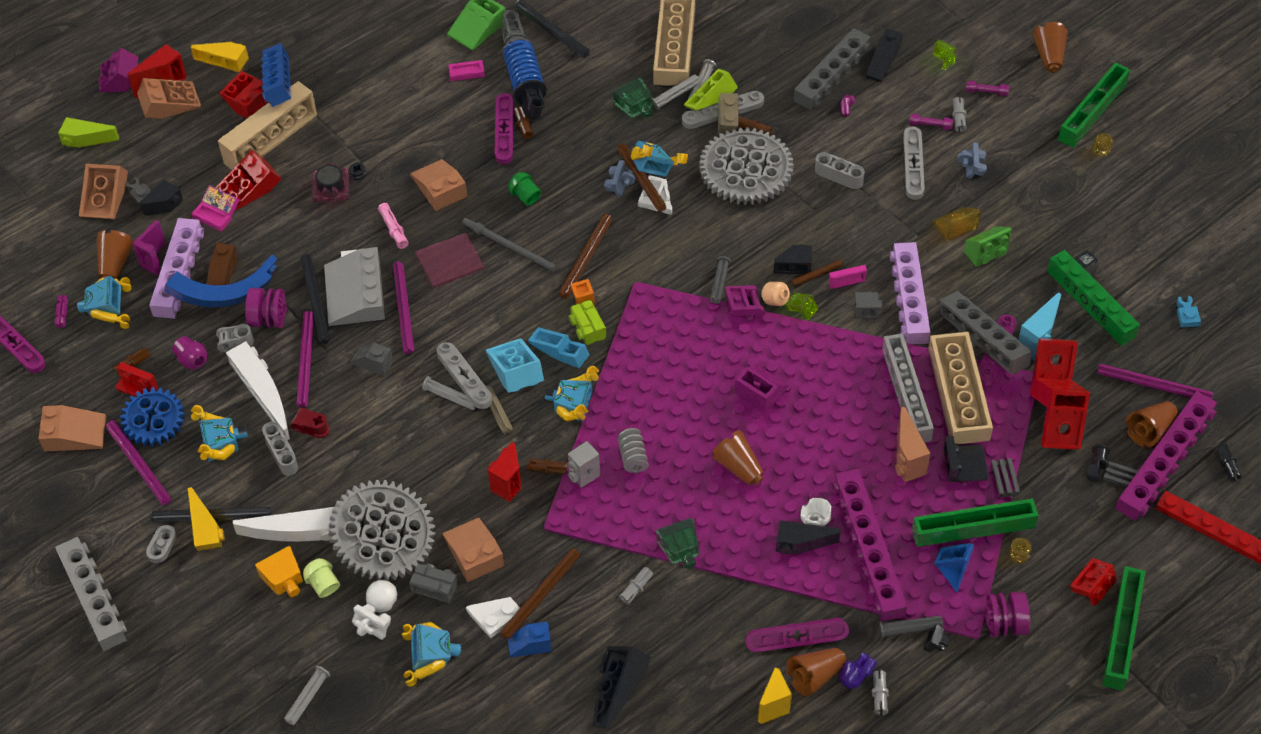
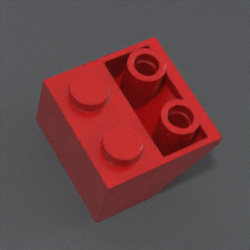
(244, 94)
(505, 474)

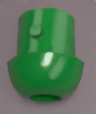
(524, 188)

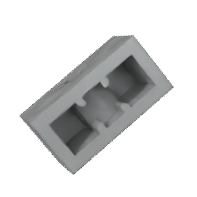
(583, 464)

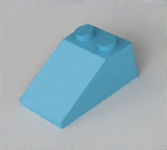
(1039, 325)
(515, 365)

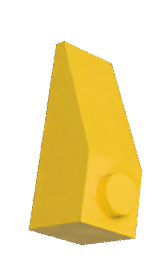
(225, 55)
(205, 529)

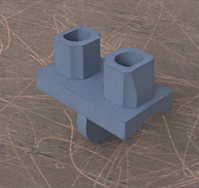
(971, 159)
(621, 178)

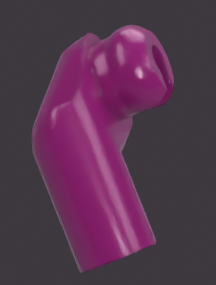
(845, 102)

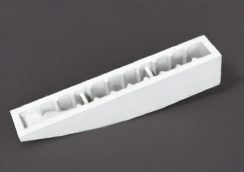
(259, 382)
(294, 526)

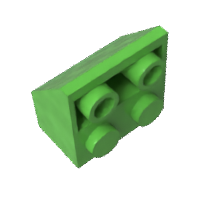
(988, 245)

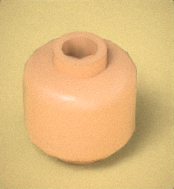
(775, 293)

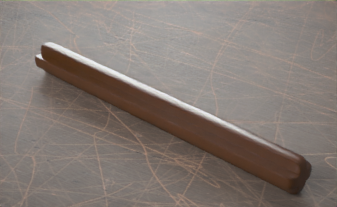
(642, 178)
(585, 255)
(539, 594)

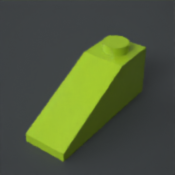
(710, 91)
(86, 133)

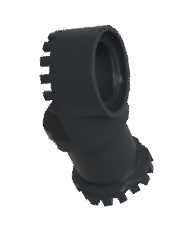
(1098, 462)

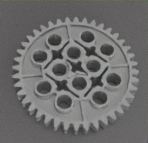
(747, 183)
(351, 545)

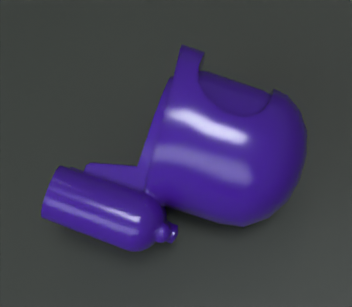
(854, 672)

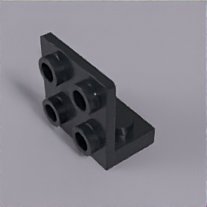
(964, 462)

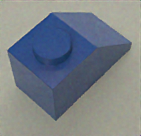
(530, 640)

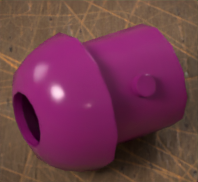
(189, 353)

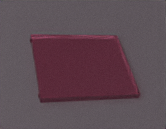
(449, 260)

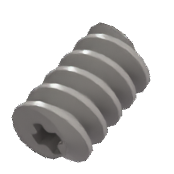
(632, 451)

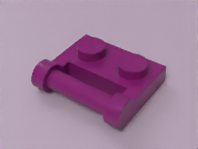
(739, 303)

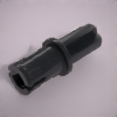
(1228, 461)

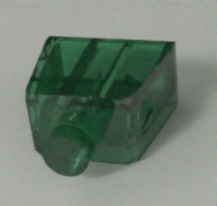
(634, 98)
(679, 542)

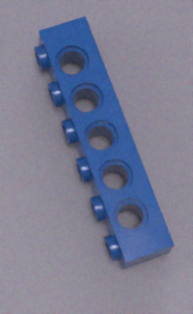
(276, 75)

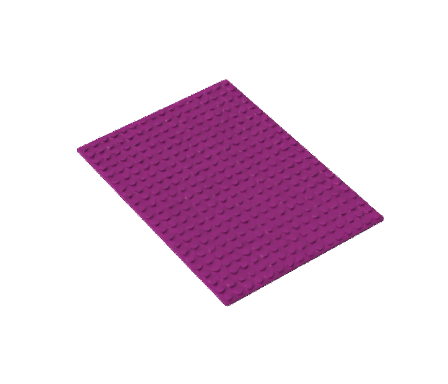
(676, 383)

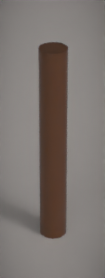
(818, 272)

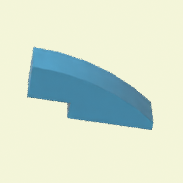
(559, 347)

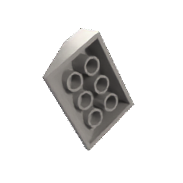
(354, 288)

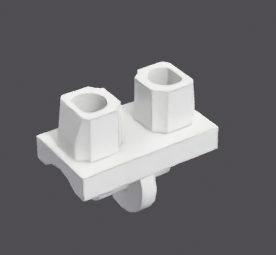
(369, 622)

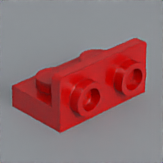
(134, 380)
(1094, 580)

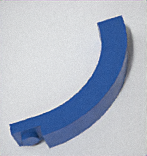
(221, 295)

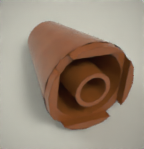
(1051, 44)
(112, 252)
(1150, 423)
(739, 458)
(814, 669)

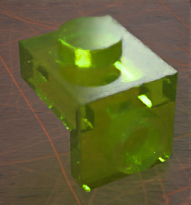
(945, 52)
(802, 303)

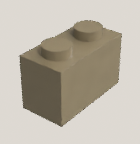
(727, 112)

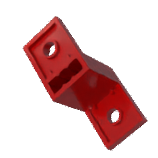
(1059, 393)

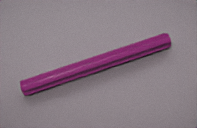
(403, 308)
(305, 359)
(1150, 381)
(138, 463)

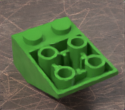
(477, 22)

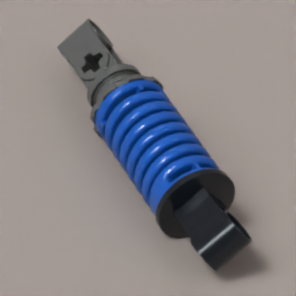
(522, 66)

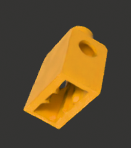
(281, 572)

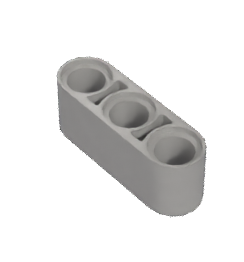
(839, 170)
(282, 455)

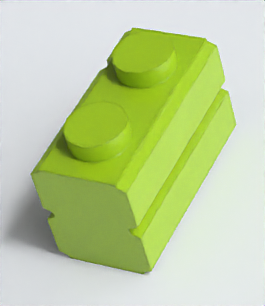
(588, 322)

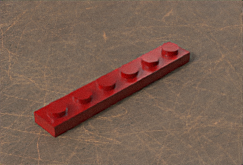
(1210, 526)

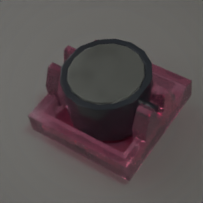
(330, 183)

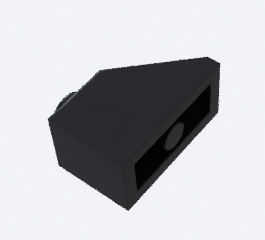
(161, 199)
(794, 260)

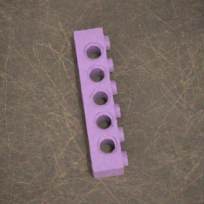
(178, 258)
(910, 293)

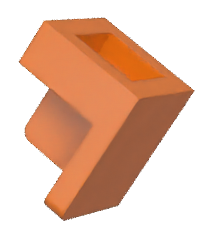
(583, 291)

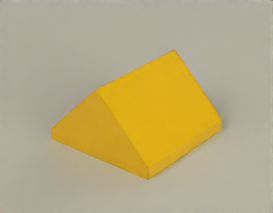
(776, 699)

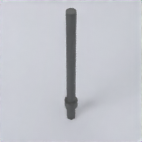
(480, 229)

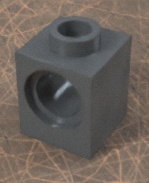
(867, 305)

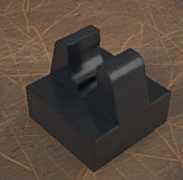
(936, 639)

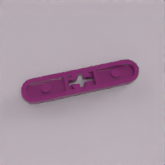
(504, 141)
(24, 352)
(990, 368)
(817, 632)

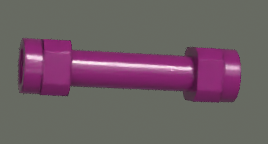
(971, 87)
(946, 123)

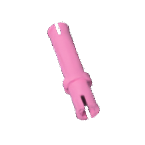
(394, 229)

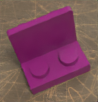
(148, 245)

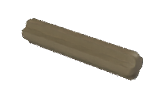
(499, 413)

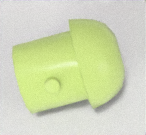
(320, 576)

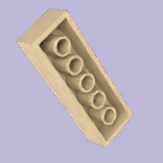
(674, 42)
(268, 126)
(960, 388)

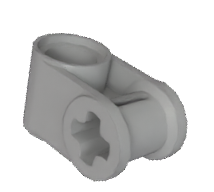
(233, 337)

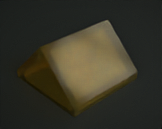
(958, 222)

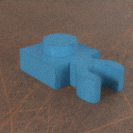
(1187, 315)

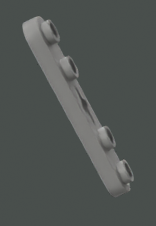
(709, 114)
(913, 176)
(473, 386)

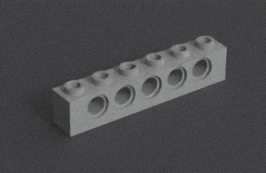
(907, 384)
(107, 635)

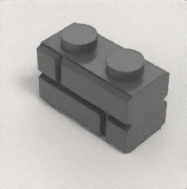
(434, 582)

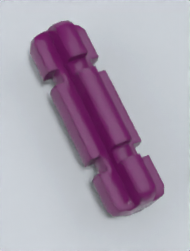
(61, 311)

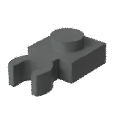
(138, 191)

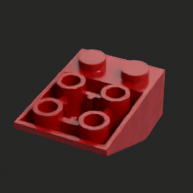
(163, 65)
(249, 179)

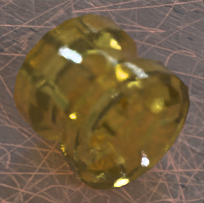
(1103, 144)
(1018, 555)

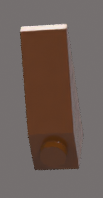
(222, 264)

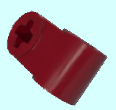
(310, 423)

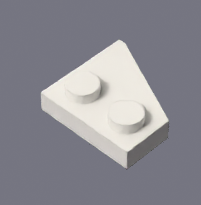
(662, 188)
(493, 614)

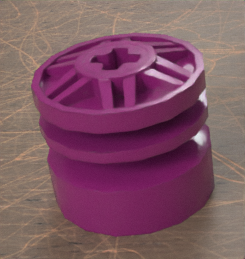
(263, 307)
(1004, 614)

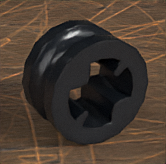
(355, 167)

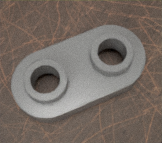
(161, 545)

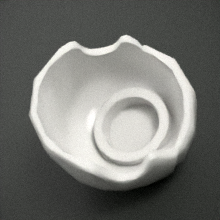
(816, 512)
(381, 595)

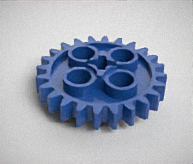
(135, 413)

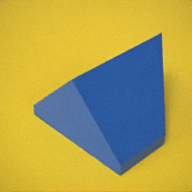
(953, 563)

